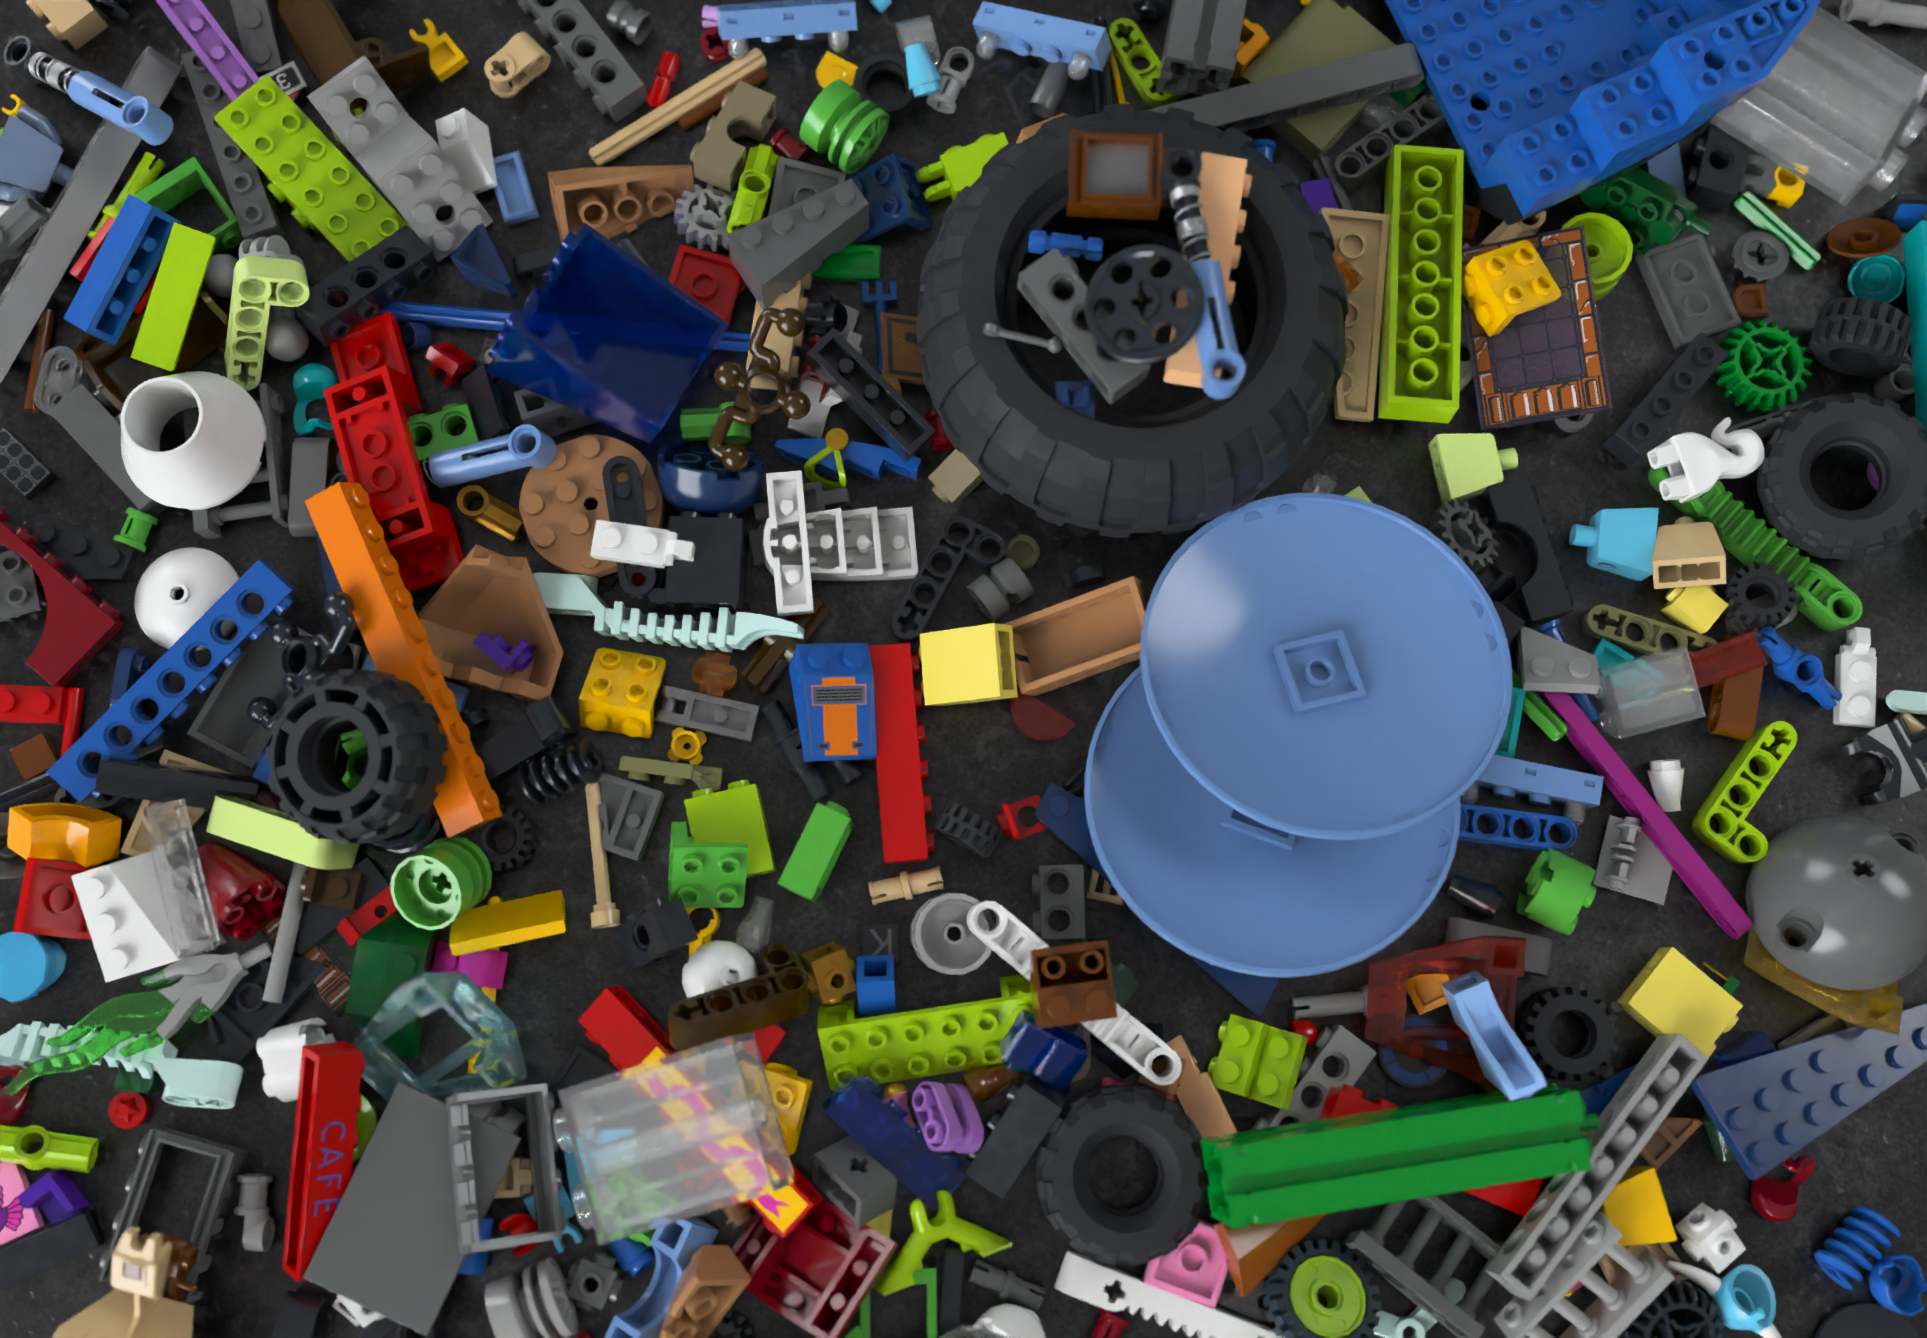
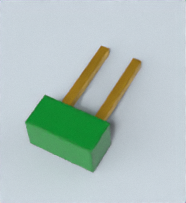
(1730, 983)

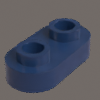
(129, 669)

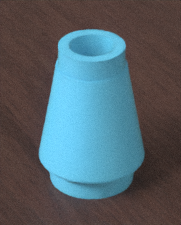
(921, 71)

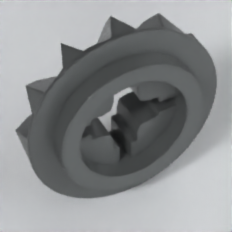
(1770, 249)

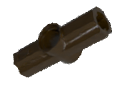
(778, 650)

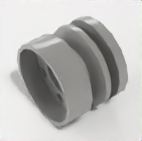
(532, 1306)

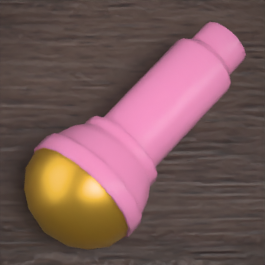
(900, 1094)

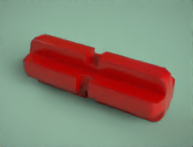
(666, 74)

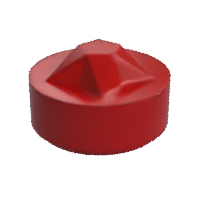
(129, 1109)

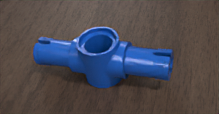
(1809, 674)

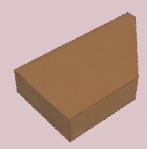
(1668, 1139)

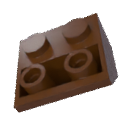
(1072, 984)

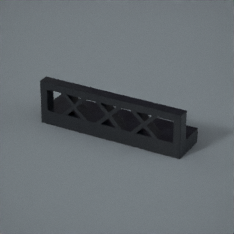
(169, 782)

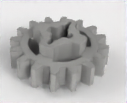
(709, 216)

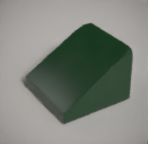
(133, 1082)

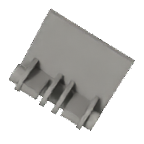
(1631, 862)

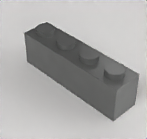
(98, 431)

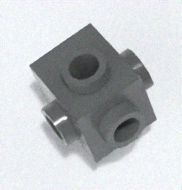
(605, 1271)

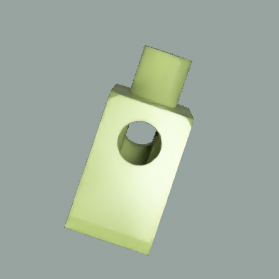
(1468, 464)

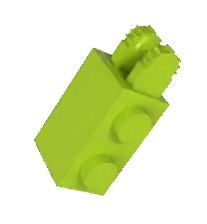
(960, 166)

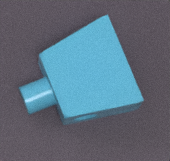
(1619, 541)

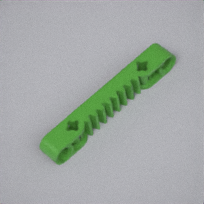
(1755, 543)

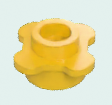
(680, 738)

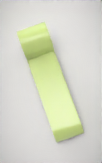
(258, 294)
(276, 834)

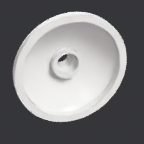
(204, 581)

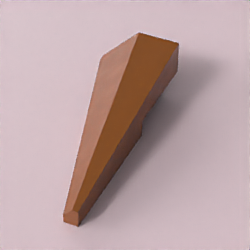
(1259, 1248)

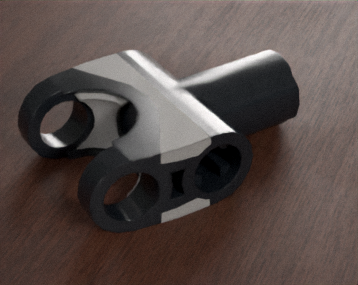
(1902, 756)

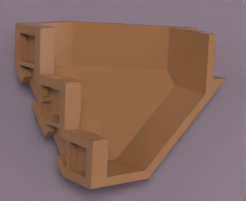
(492, 597)

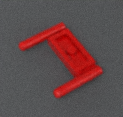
(44, 706)

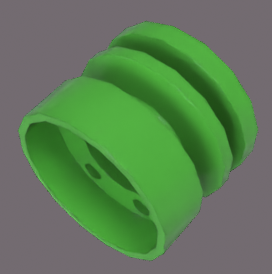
(844, 126)
(441, 882)

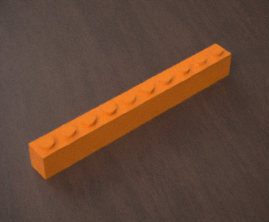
(400, 644)

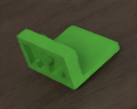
(706, 872)

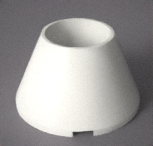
(216, 458)

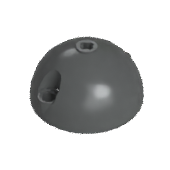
(1863, 926)

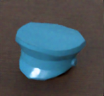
(28, 965)

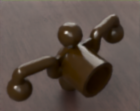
(746, 408)

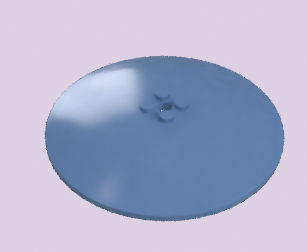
(1373, 600)
(1235, 885)

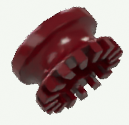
(717, 53)

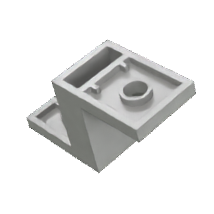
(399, 157)

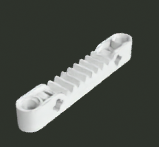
(1122, 1035)
(1086, 1281)

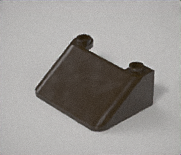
(118, 374)

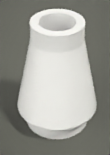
(1667, 781)

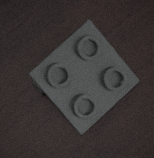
(18, 587)

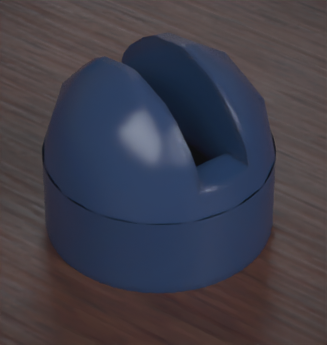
(416, 336)

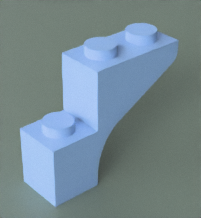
(1494, 1042)

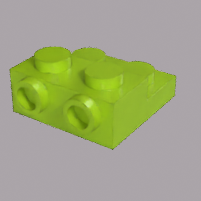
(1257, 1061)

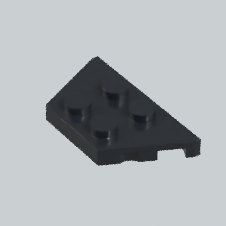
(246, 1017)

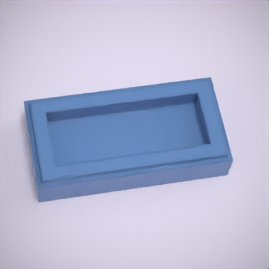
(514, 189)

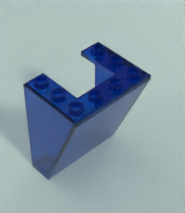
(606, 337)

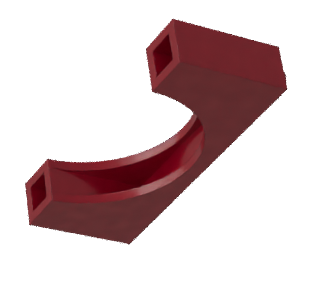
(75, 621)

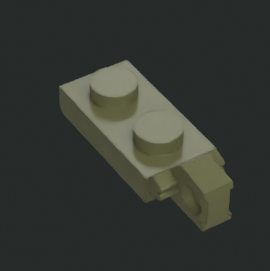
(674, 772)

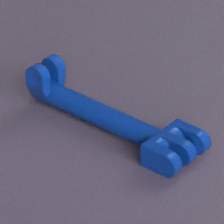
(879, 301)

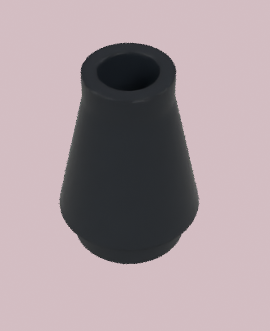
(1476, 895)

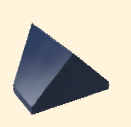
(482, 264)

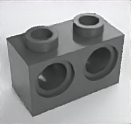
(1070, 902)

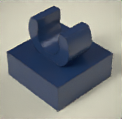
(1076, 396)

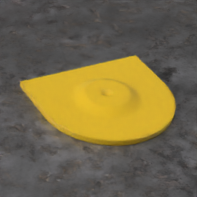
(835, 68)

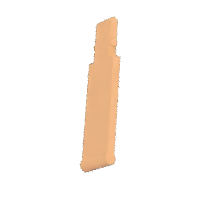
(1200, 1096)

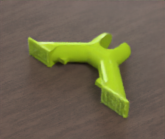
(926, 1232)

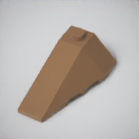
(616, 197)
(704, 1293)

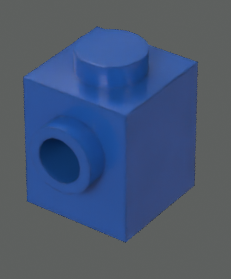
(876, 984)

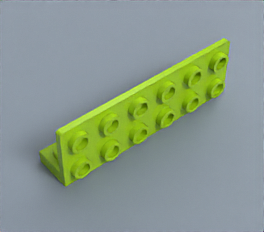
(919, 1040)

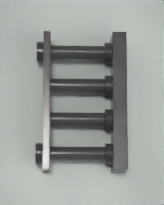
(208, 521)
(1429, 1292)

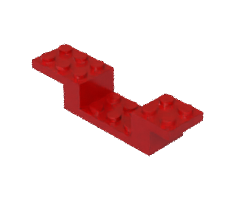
(380, 454)

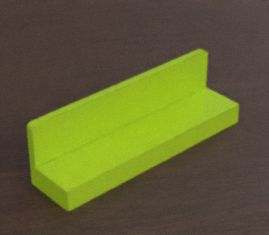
(173, 297)

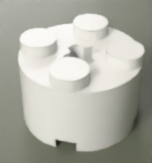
(282, 1055)

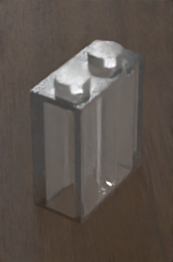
(1648, 693)

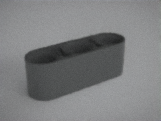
(311, 473)
(1537, 947)

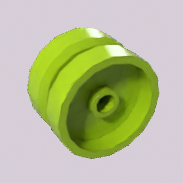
(1607, 247)

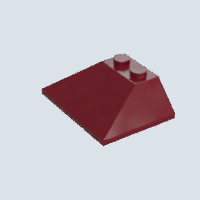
(817, 1271)

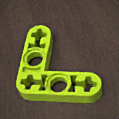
(1142, 79)

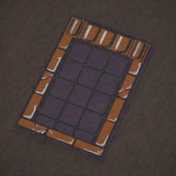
(1547, 358)

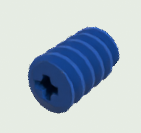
(1854, 1244)

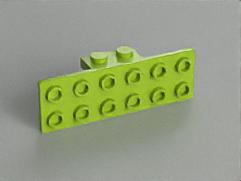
(308, 170)

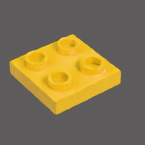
(790, 1100)

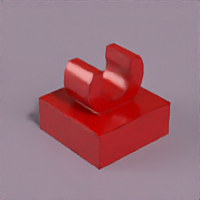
(451, 360)

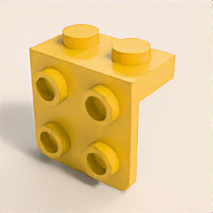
(1507, 284)
(621, 692)

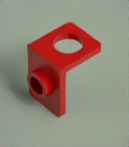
(1009, 819)

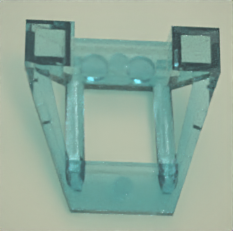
(493, 1034)

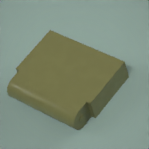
(1314, 38)

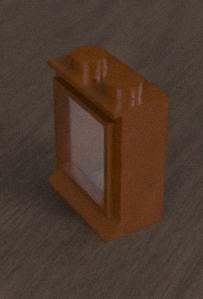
(1115, 175)

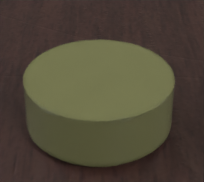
(1023, 551)

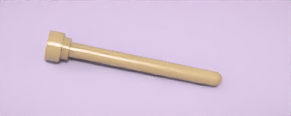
(605, 912)

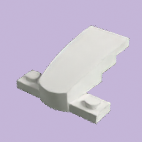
(830, 544)

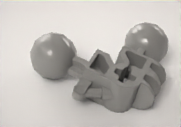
(285, 335)

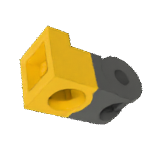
(1770, 181)

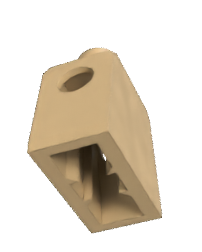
(1688, 555)

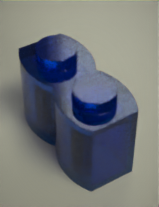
(1048, 1052)

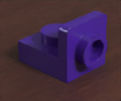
(499, 651)

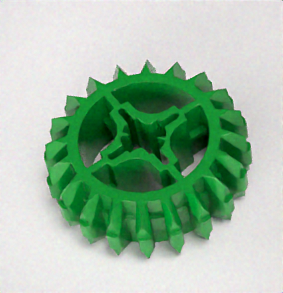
(1747, 347)

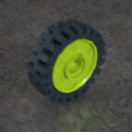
(1337, 1276)

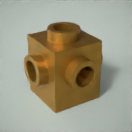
(829, 972)

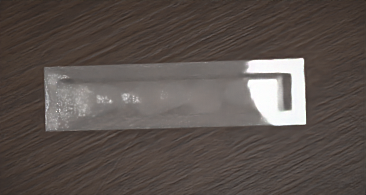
(181, 878)

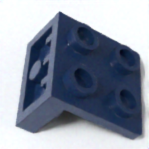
(892, 196)

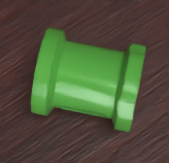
(136, 529)

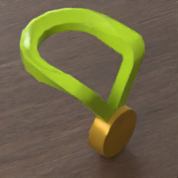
(836, 441)

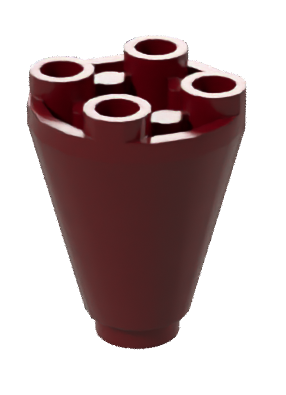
(240, 891)

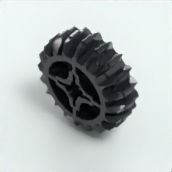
(1677, 1313)

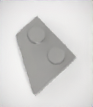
(1555, 665)

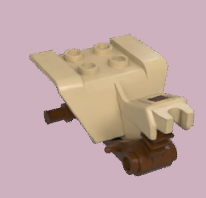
(143, 1299)

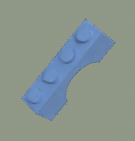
(673, 1252)

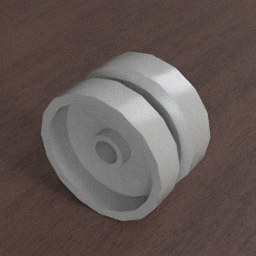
(930, 936)

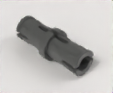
(1006, 1284)

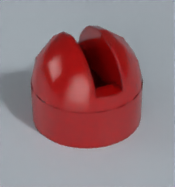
(1304, 1028)

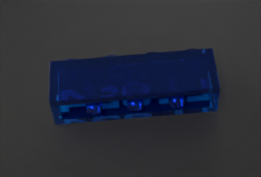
(892, 1139)

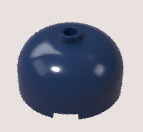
(700, 483)

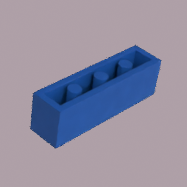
(121, 270)

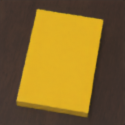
(508, 923)

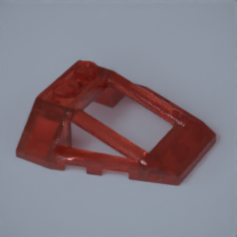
(1499, 962)

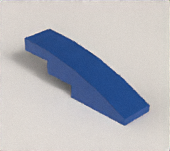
(858, 456)

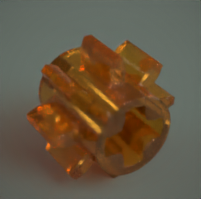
(714, 674)

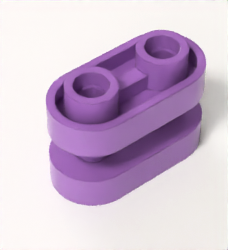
(948, 1117)

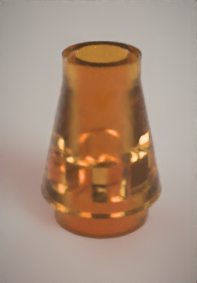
(988, 1080)

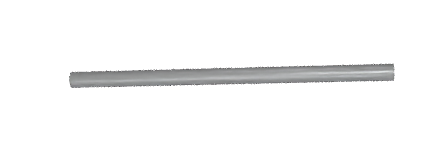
(291, 914)

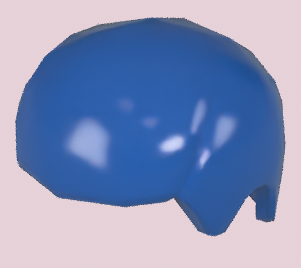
(1898, 1283)

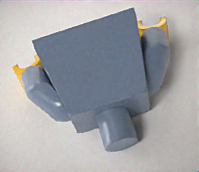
(29, 154)

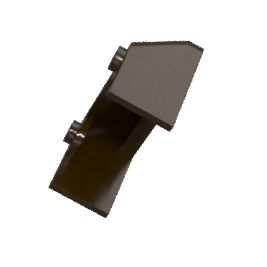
(330, 47)

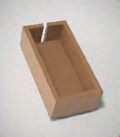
(1080, 636)

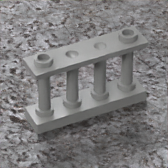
(1617, 1303)

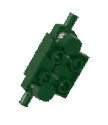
(1646, 209)

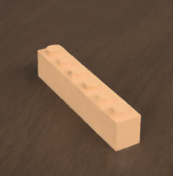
(1221, 191)

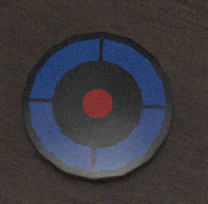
(1410, 1069)

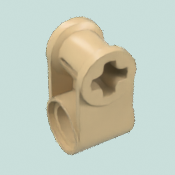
(516, 62)

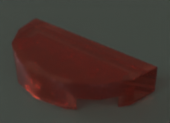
(1038, 719)

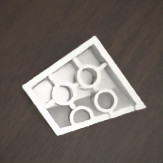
(126, 916)

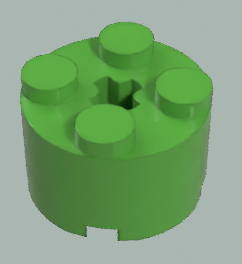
(1557, 891)

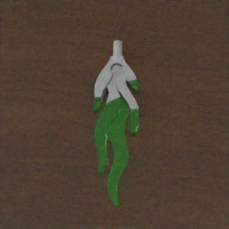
(204, 984)

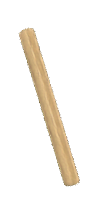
(676, 108)

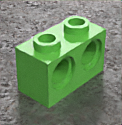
(440, 427)

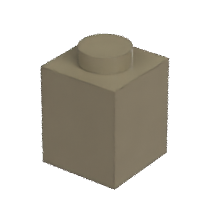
(955, 478)

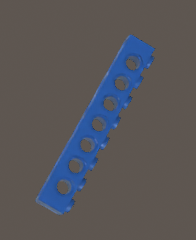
(74, 768)

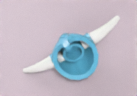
(1742, 1297)

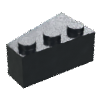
(1015, 1133)

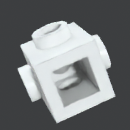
(1710, 1237)

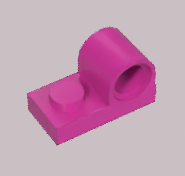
(483, 967)

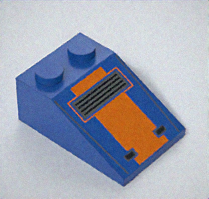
(834, 701)

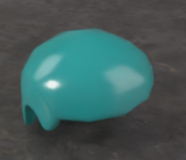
(1877, 278)

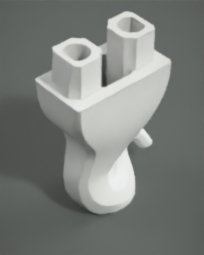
(1699, 462)

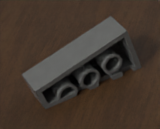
(797, 239)

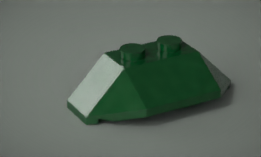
(383, 961)

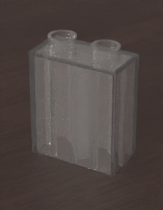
(1833, 110)
(673, 1138)

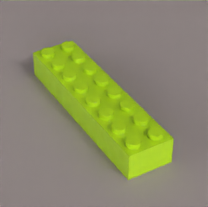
(1422, 285)

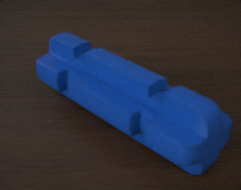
(1066, 245)

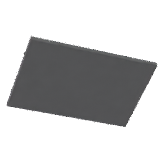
(397, 1223)

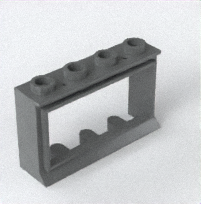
(545, 1177)
(207, 1220)

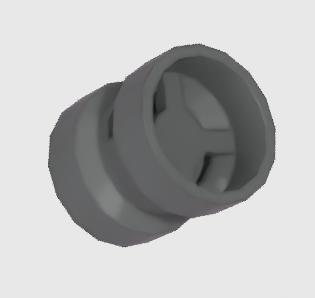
(629, 21)

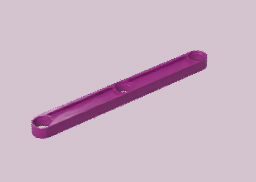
(1652, 819)

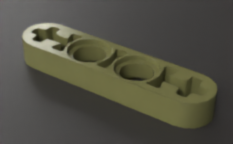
(1651, 630)

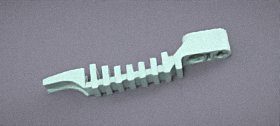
(578, 596)
(186, 1080)

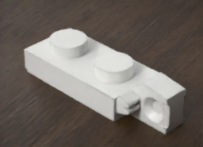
(639, 545)
(1856, 680)

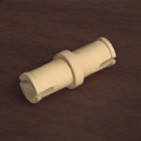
(906, 885)

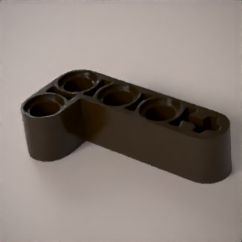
(743, 1006)

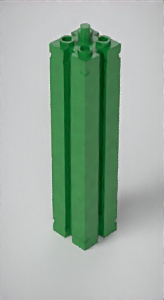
(1395, 1155)

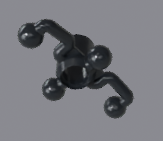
(308, 655)

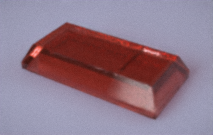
(1727, 659)

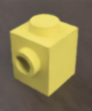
(1694, 607)

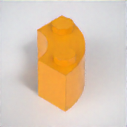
(64, 833)

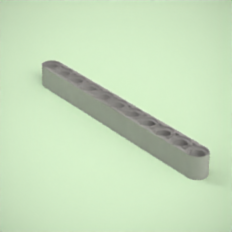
(76, 210)

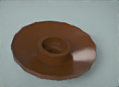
(1864, 237)

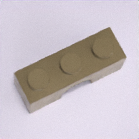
(743, 113)

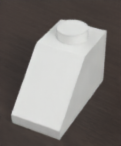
(468, 148)

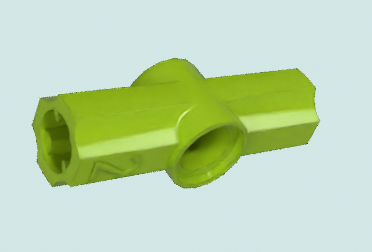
(753, 187)
(58, 1151)

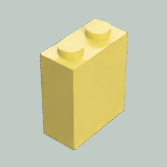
(968, 665)
(1681, 999)

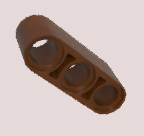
(1735, 703)

